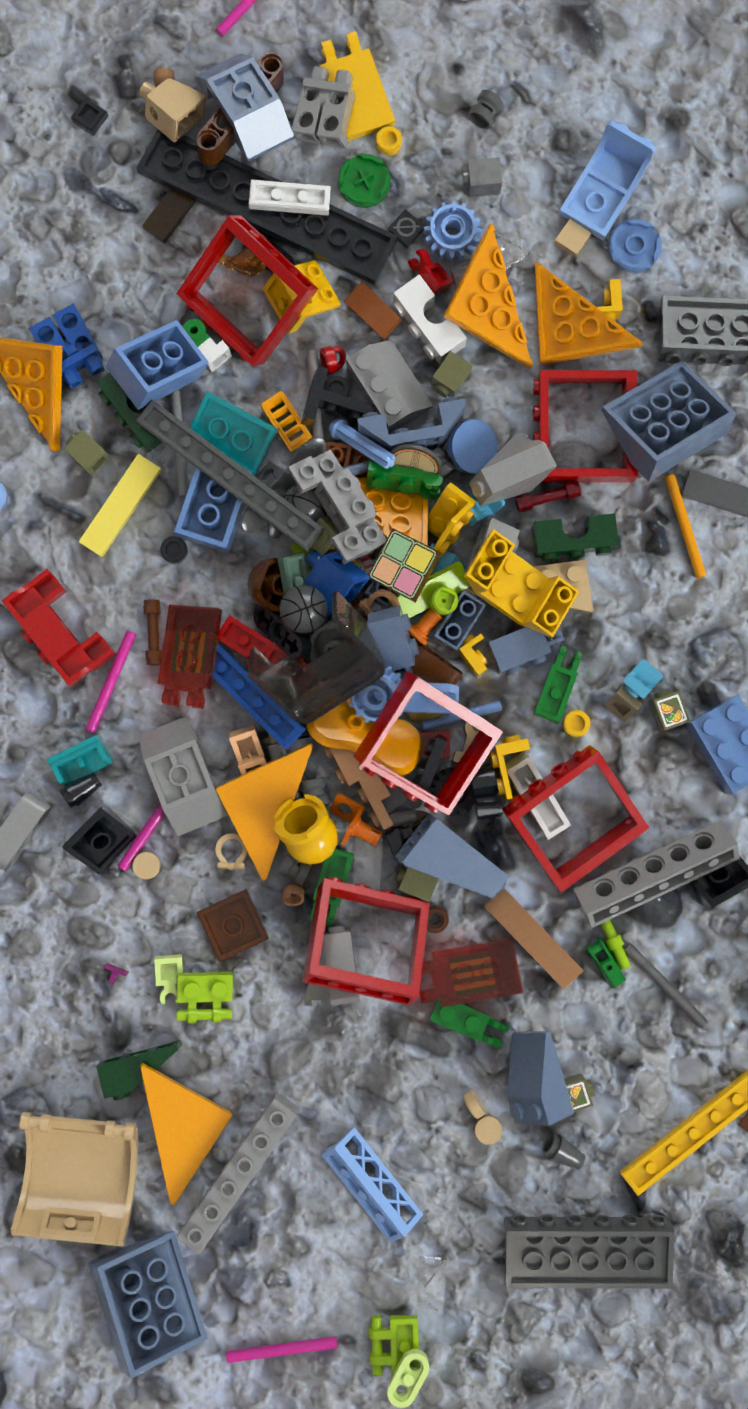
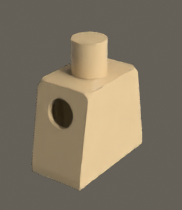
(173, 107)

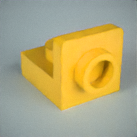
(612, 300)
(473, 659)

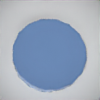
(634, 246)
(471, 445)

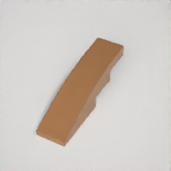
(534, 939)

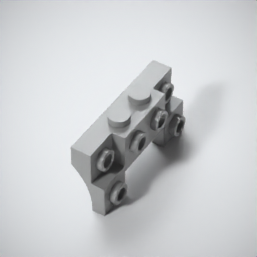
(343, 502)

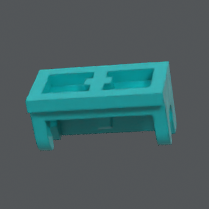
(80, 760)

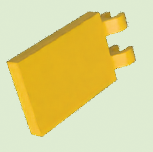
(371, 106)

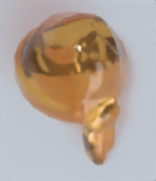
(244, 263)

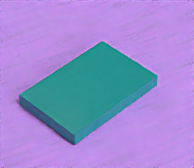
(234, 431)

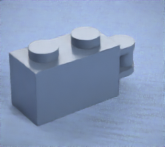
(392, 637)
(521, 648)

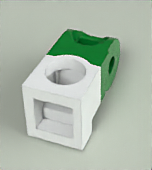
(213, 353)

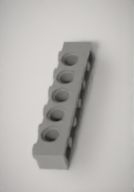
(648, 885)
(238, 1173)

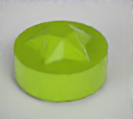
(443, 600)

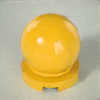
(306, 829)

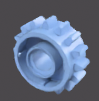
(454, 217)
(365, 701)

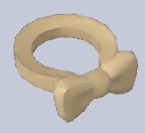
(223, 864)

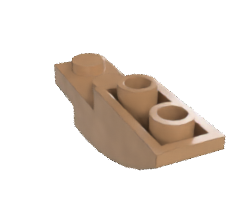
(371, 787)

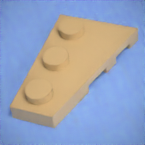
(576, 575)

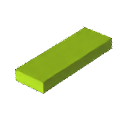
(448, 577)

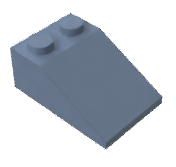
(536, 1080)

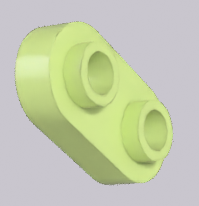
(408, 1376)

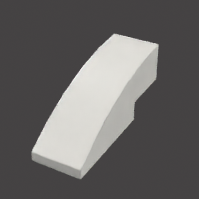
(548, 813)

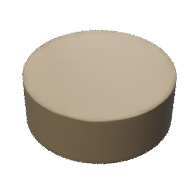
(146, 865)
(474, 1104)
(488, 1129)

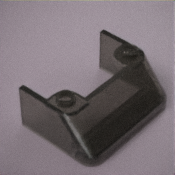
(328, 680)

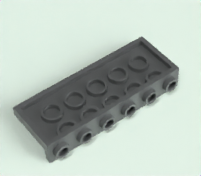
(704, 330)
(589, 1252)

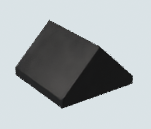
(100, 839)
(721, 884)

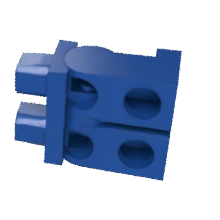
(77, 350)

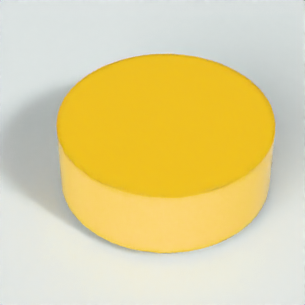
(388, 141)
(576, 723)

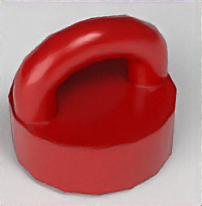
(329, 360)

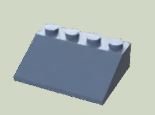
(667, 420)
(147, 1302)

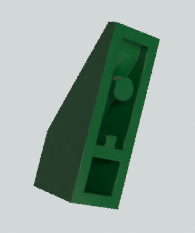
(123, 1073)

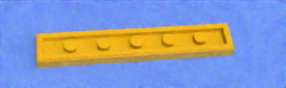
(688, 1136)

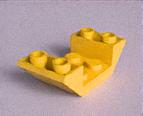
(518, 587)

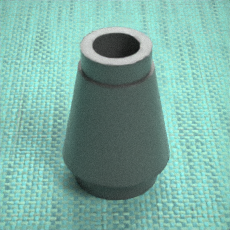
(562, 1152)

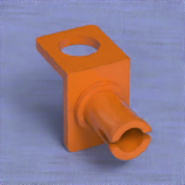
(425, 626)
(357, 827)

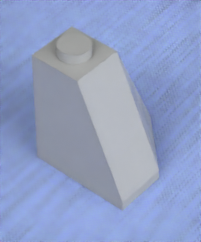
(513, 470)
(336, 953)

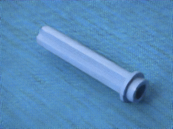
(340, 430)

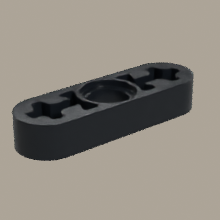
(288, 643)

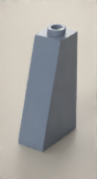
(445, 855)

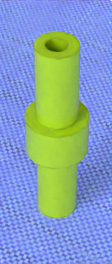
(615, 943)

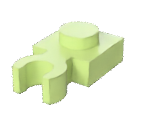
(166, 973)

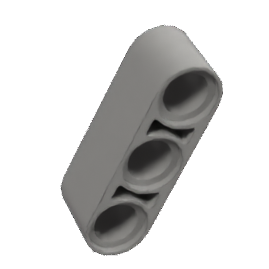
(21, 827)

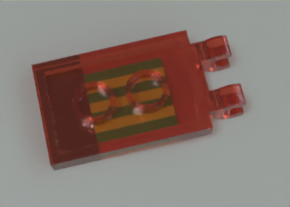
(189, 653)
(472, 973)

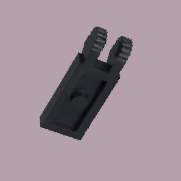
(426, 772)

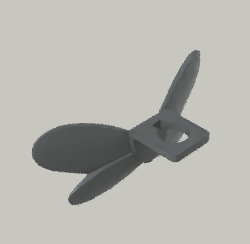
(251, 521)

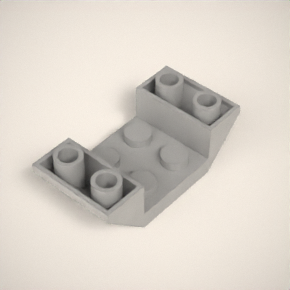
(181, 776)

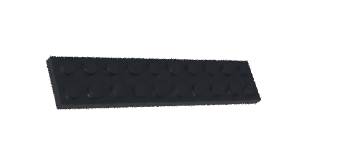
(225, 187)

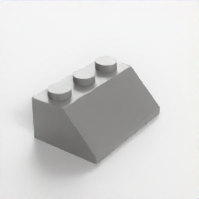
(388, 384)

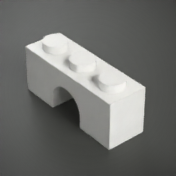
(439, 339)

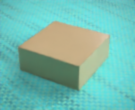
(572, 238)

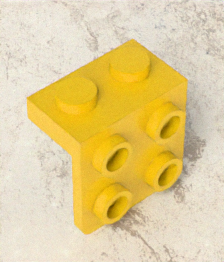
(495, 757)

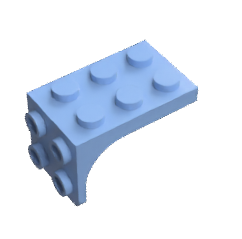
(608, 179)

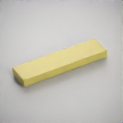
(120, 505)

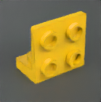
(282, 296)
(449, 516)

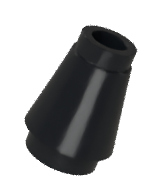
(80, 789)

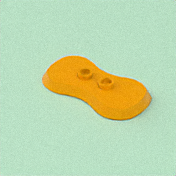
(346, 731)

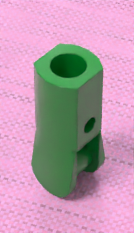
(607, 965)

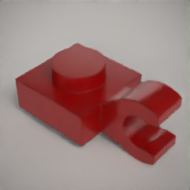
(431, 272)

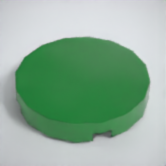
(364, 180)

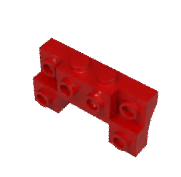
(46, 629)

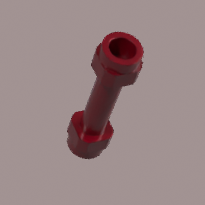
(569, 491)

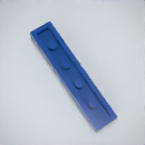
(254, 700)

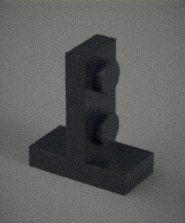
(331, 402)

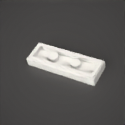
(289, 197)

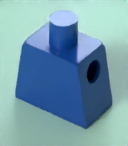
(332, 575)

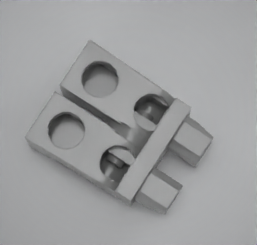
(324, 108)

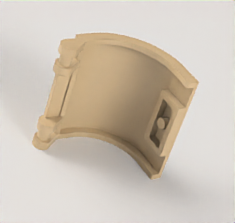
(77, 1180)

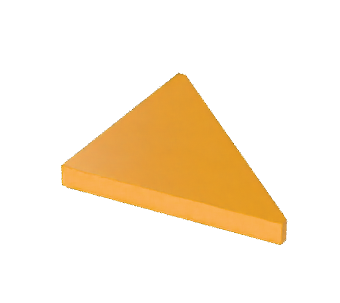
(487, 304)
(572, 325)
(35, 382)
(399, 511)
(256, 797)
(183, 1127)

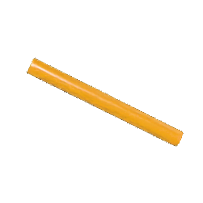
(685, 526)

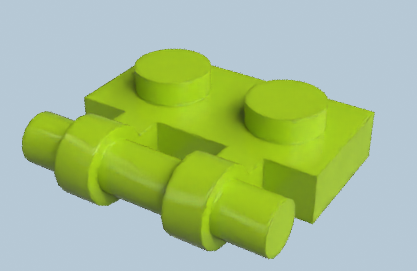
(204, 987)
(403, 1337)

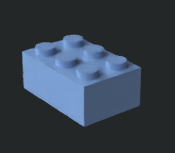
(156, 364)
(209, 514)
(723, 742)

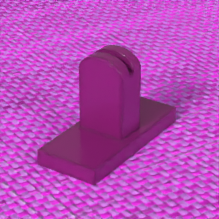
(115, 971)

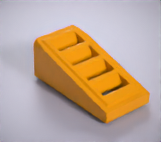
(273, 402)

